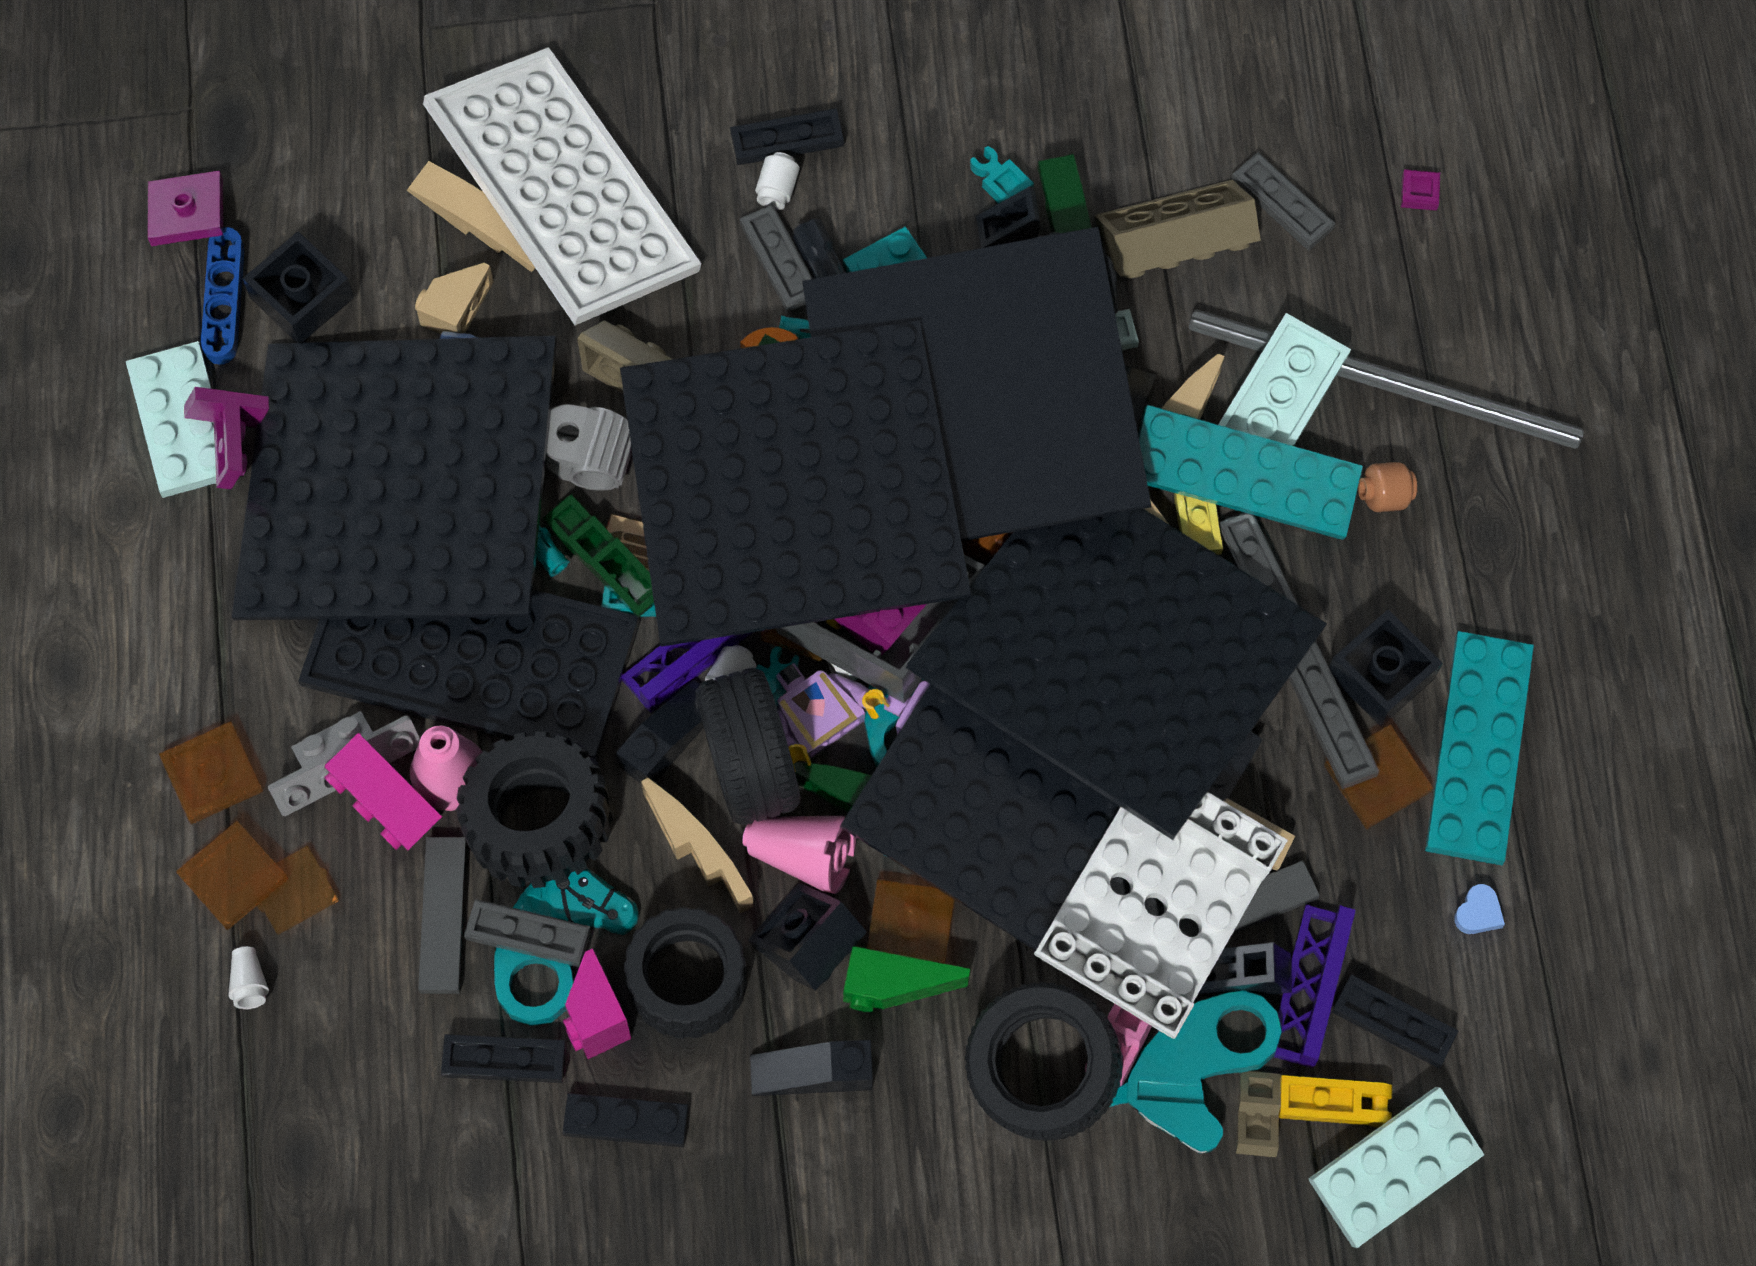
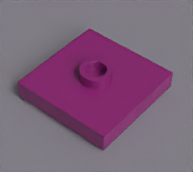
(185, 208)

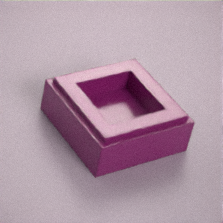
(1420, 190)

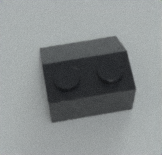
(808, 935)

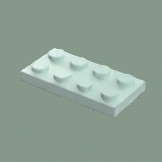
(1286, 383)
(178, 446)
(1396, 1167)

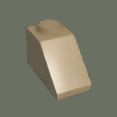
(454, 299)

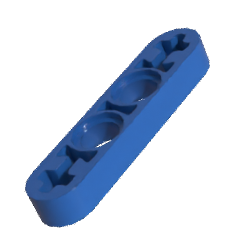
(222, 295)

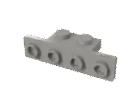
(317, 750)

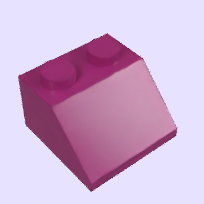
(593, 1011)

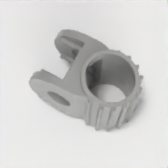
(588, 446)

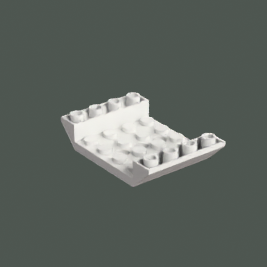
(1145, 958)

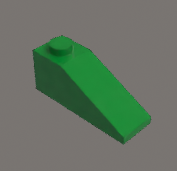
(890, 979)

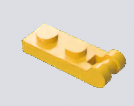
(1334, 1100)

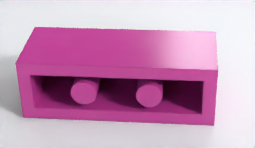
(381, 793)

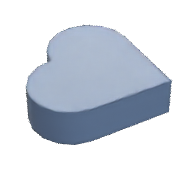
(1480, 911)

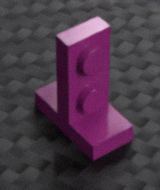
(230, 415)

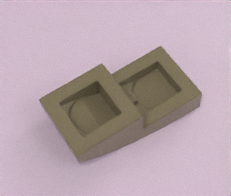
(1258, 1114)

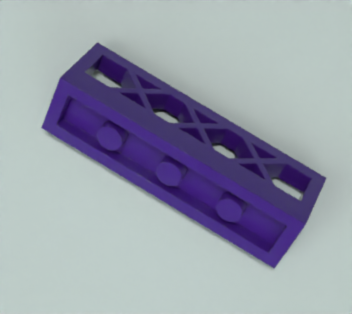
(679, 673)
(1327, 982)

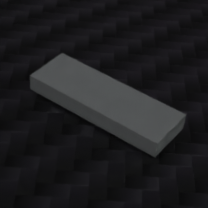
(1283, 201)
(777, 255)
(527, 933)

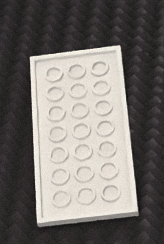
(562, 185)

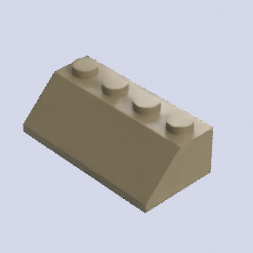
(1179, 228)
(609, 348)

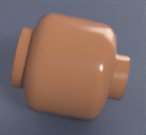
(1388, 487)

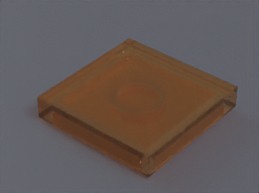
(210, 772)
(1395, 787)
(232, 875)
(910, 921)

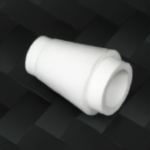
(247, 980)

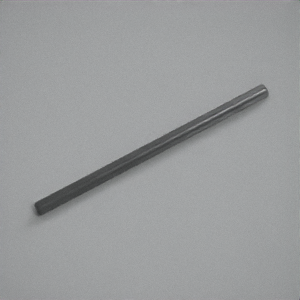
(1405, 385)

